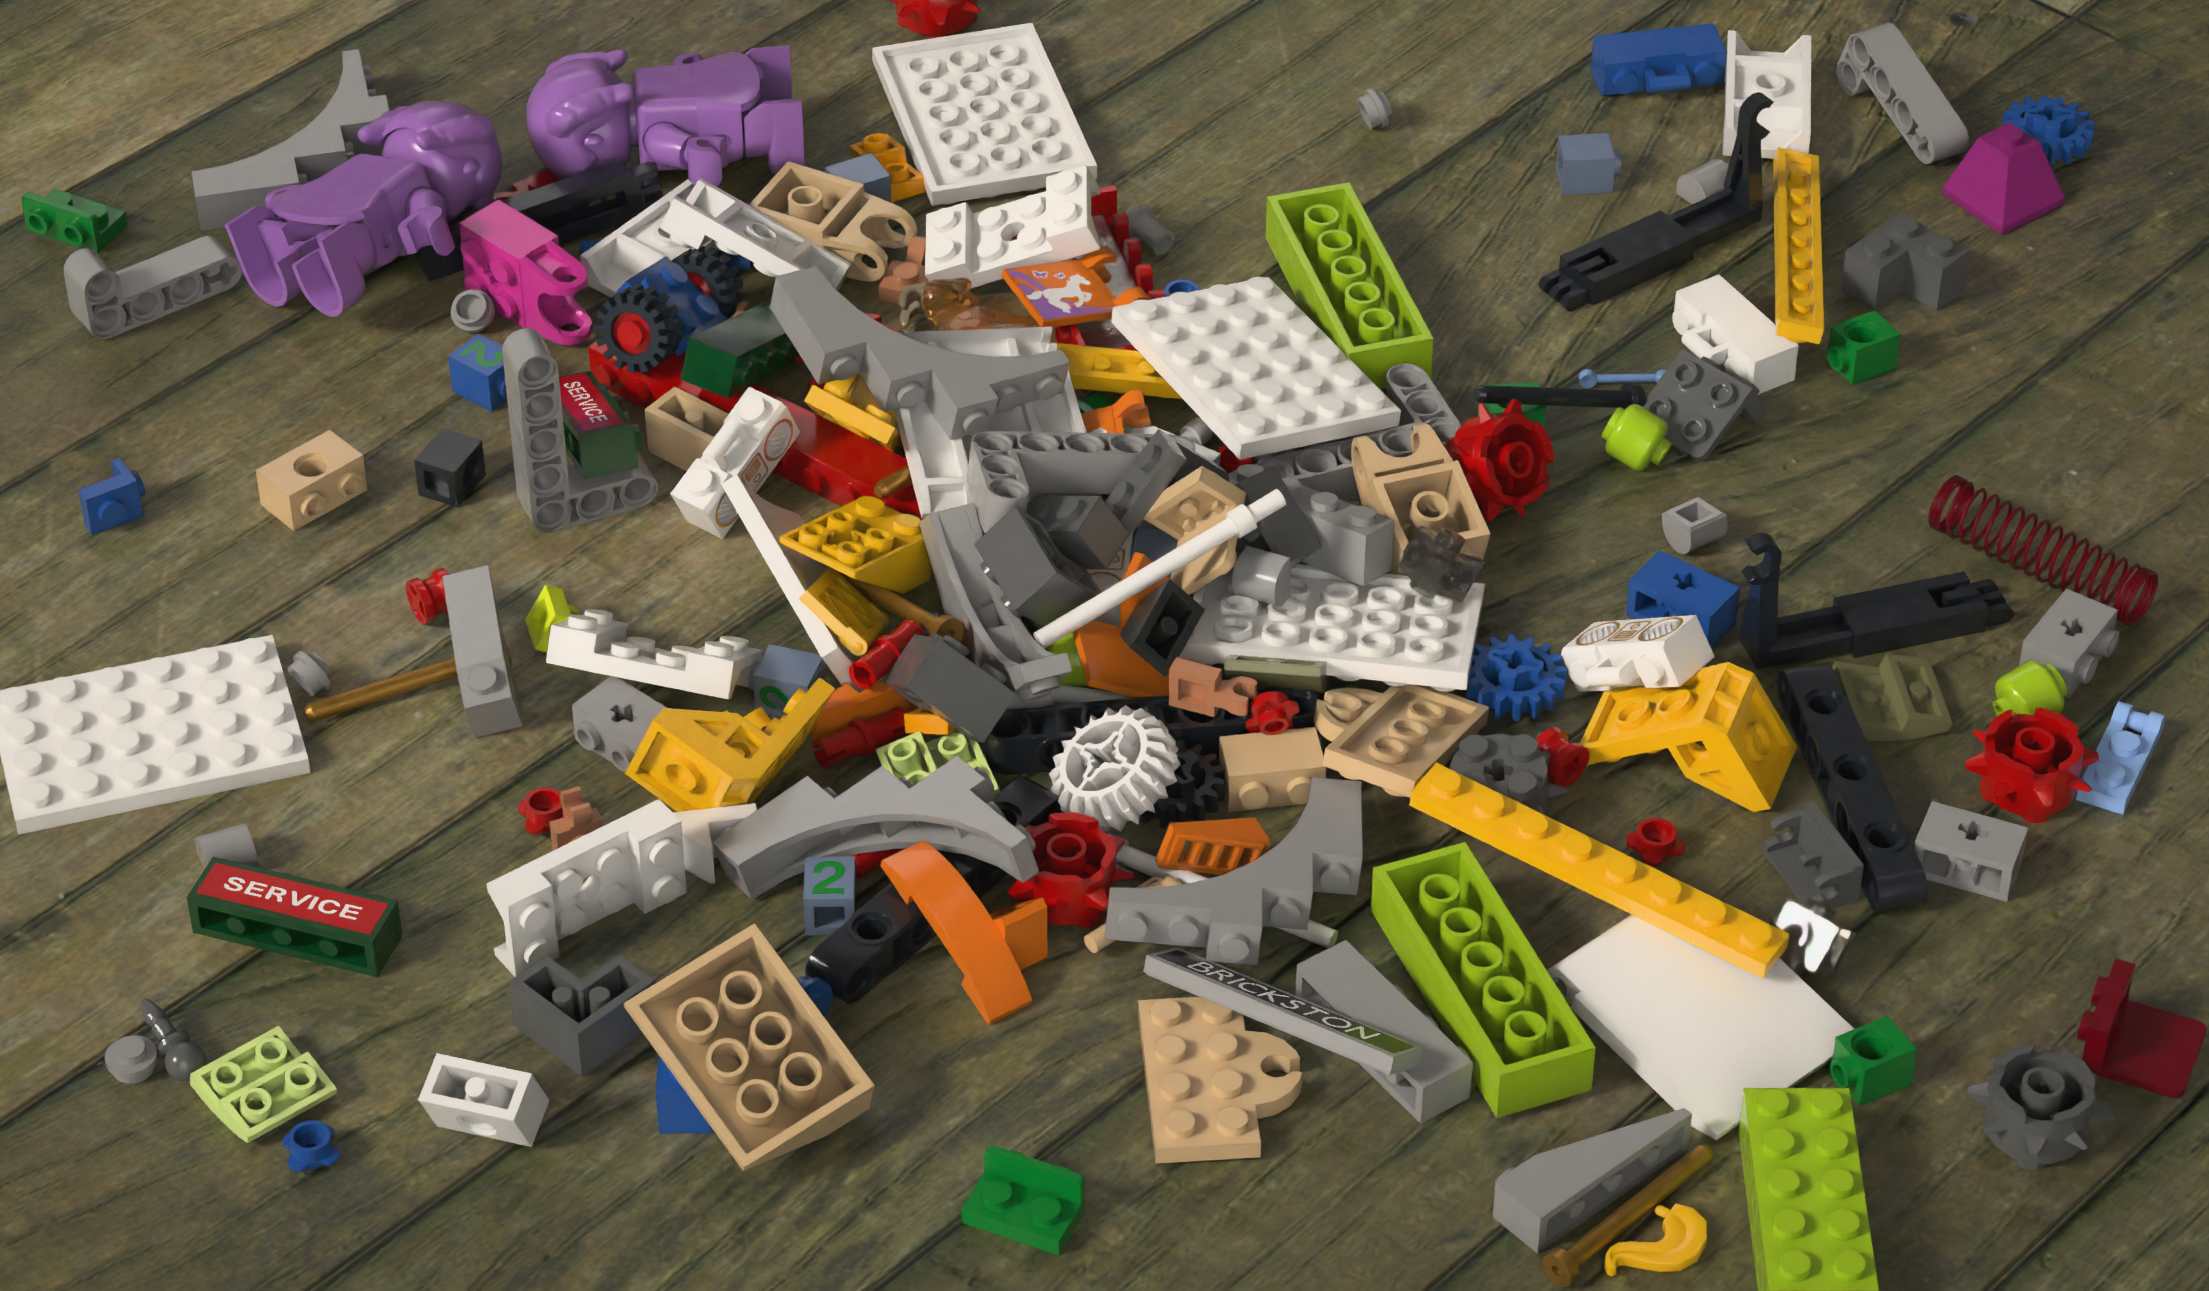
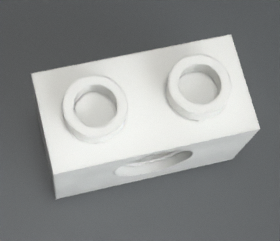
(484, 1099)

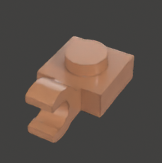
(903, 274)
(1203, 691)
(576, 821)

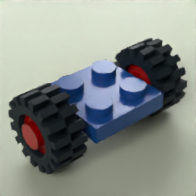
(666, 307)

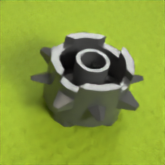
(1508, 766)
(2039, 1105)

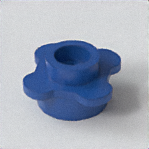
(311, 1146)

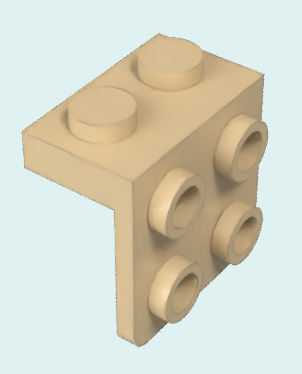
(1189, 510)

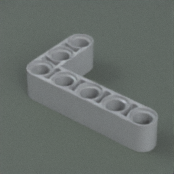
(1016, 463)
(1330, 465)
(547, 486)

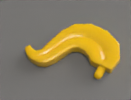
(1680, 1247)

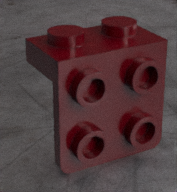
(2137, 1040)

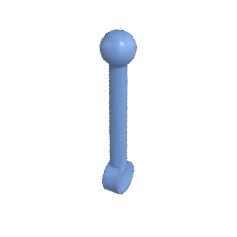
(1589, 378)

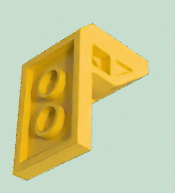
(856, 409)
(1721, 706)
(692, 760)

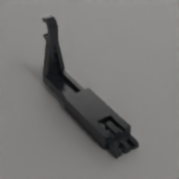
(565, 208)
(1664, 240)
(1864, 620)

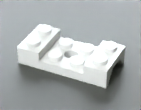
(1790, 85)
(1048, 228)
(748, 232)
(635, 246)
(599, 646)
(625, 863)

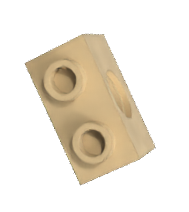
(311, 480)

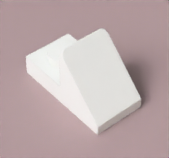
(703, 827)

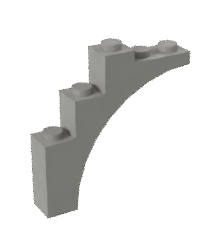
(304, 157)
(900, 371)
(989, 627)
(879, 813)
(1272, 891)

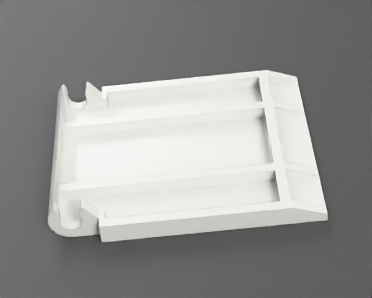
(941, 464)
(1696, 1021)

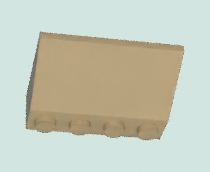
(752, 1050)

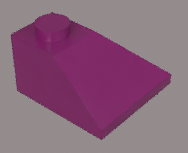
(2005, 180)

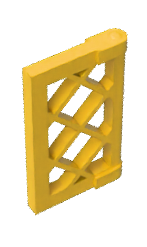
(845, 611)

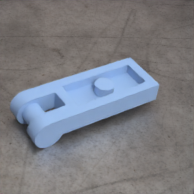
(2121, 758)

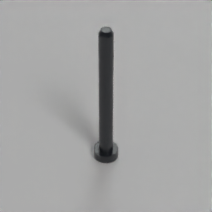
(1574, 397)

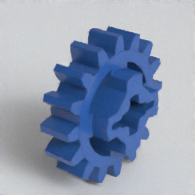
(2056, 126)
(1516, 677)

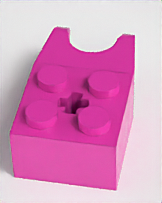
(524, 272)

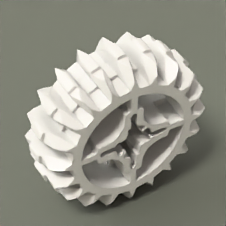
(1115, 767)

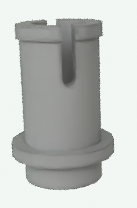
(1149, 229)

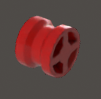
(427, 596)
(1567, 759)

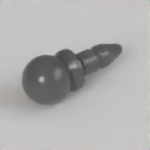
(175, 1046)

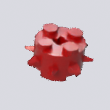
(936, 17)
(1503, 458)
(2031, 763)
(1074, 869)

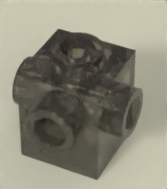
(1440, 564)
(1813, 939)

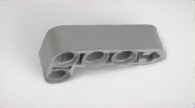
(1890, 68)
(126, 299)

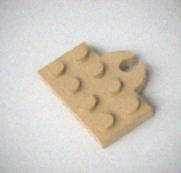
(1395, 733)
(1210, 1079)

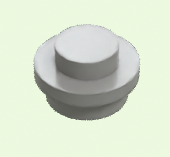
(1374, 108)
(472, 311)
(310, 672)
(131, 1059)

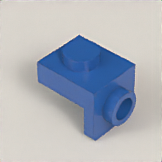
(112, 500)

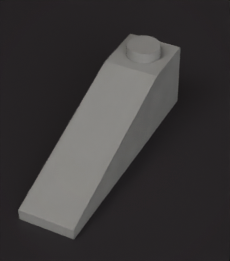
(481, 652)
(1574, 1182)

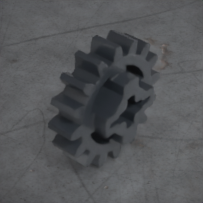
(1184, 796)

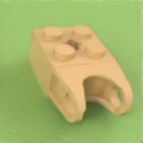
(836, 216)
(1418, 491)

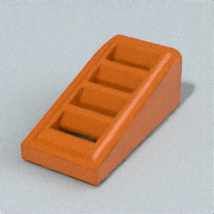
(1243, 838)

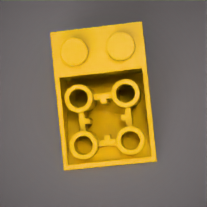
(867, 544)

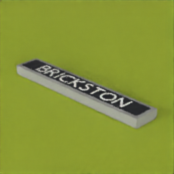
(1283, 1011)

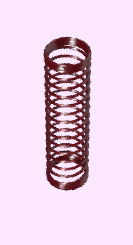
(1959, 510)

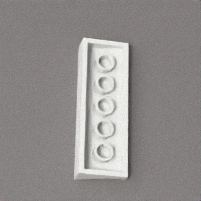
(791, 569)

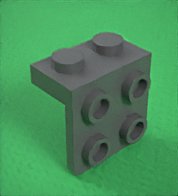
(1701, 403)
(1154, 470)

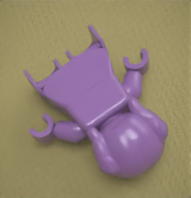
(676, 114)
(370, 208)

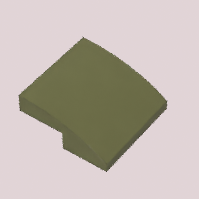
(1279, 672)
(1894, 699)

